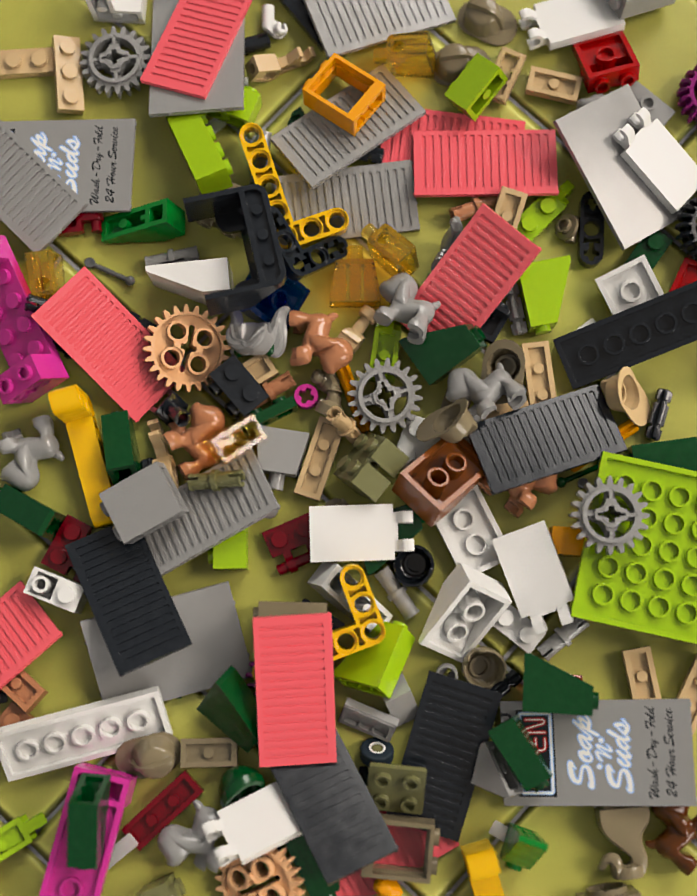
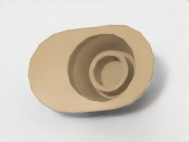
(626, 395)

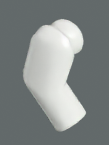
(269, 23)

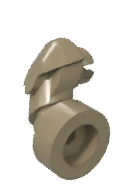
(329, 385)

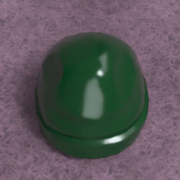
(239, 783)

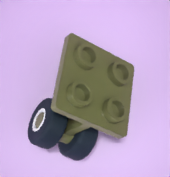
(391, 785)

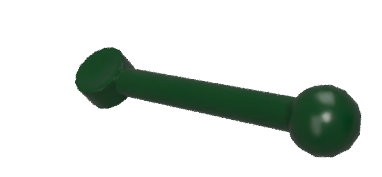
(561, 482)

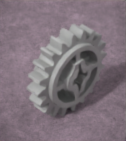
(105, 53)
(407, 390)
(609, 503)

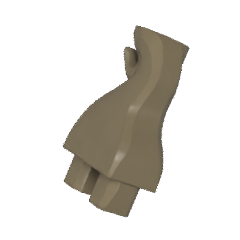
(624, 829)

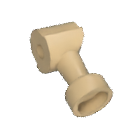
(355, 333)

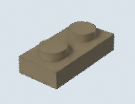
(208, 753)

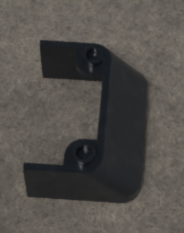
(249, 212)

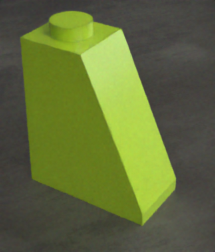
(542, 293)
(378, 666)

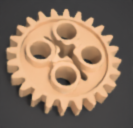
(162, 341)
(256, 873)

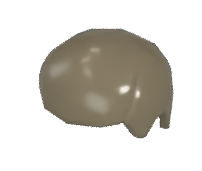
(483, 667)

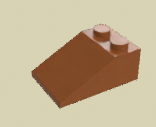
(439, 479)

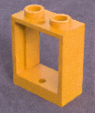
(353, 121)

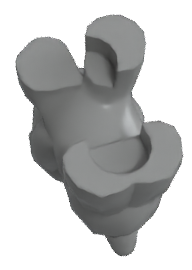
(401, 293)
(484, 393)
(23, 471)
(178, 841)

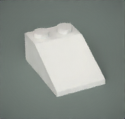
(193, 278)
(464, 612)

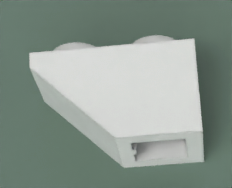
(56, 590)

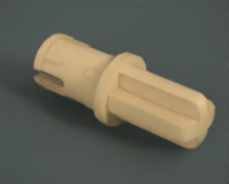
(344, 425)

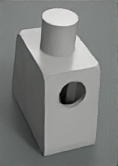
(281, 454)

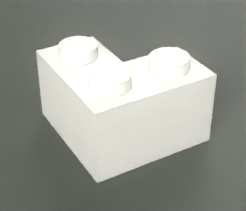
(118, 11)

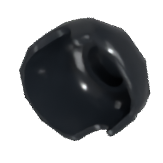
(414, 567)

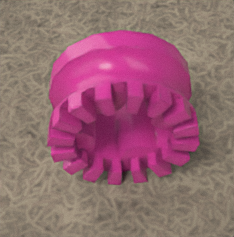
(298, 399)

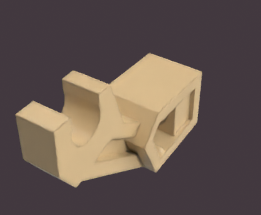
(268, 67)
(161, 449)

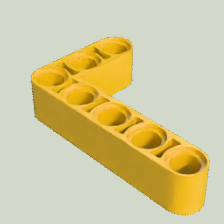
(277, 199)
(76, 411)
(361, 618)
(482, 868)

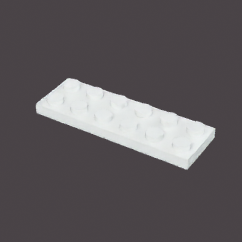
(80, 733)

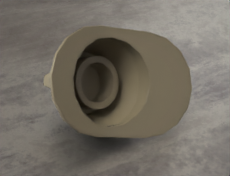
(487, 22)
(452, 61)
(510, 356)
(448, 423)
(149, 755)

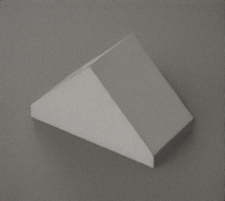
(402, 703)
(494, 773)

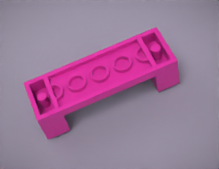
(25, 345)
(70, 881)

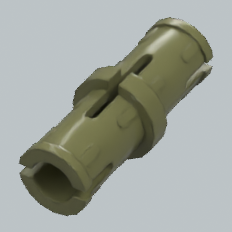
(216, 480)

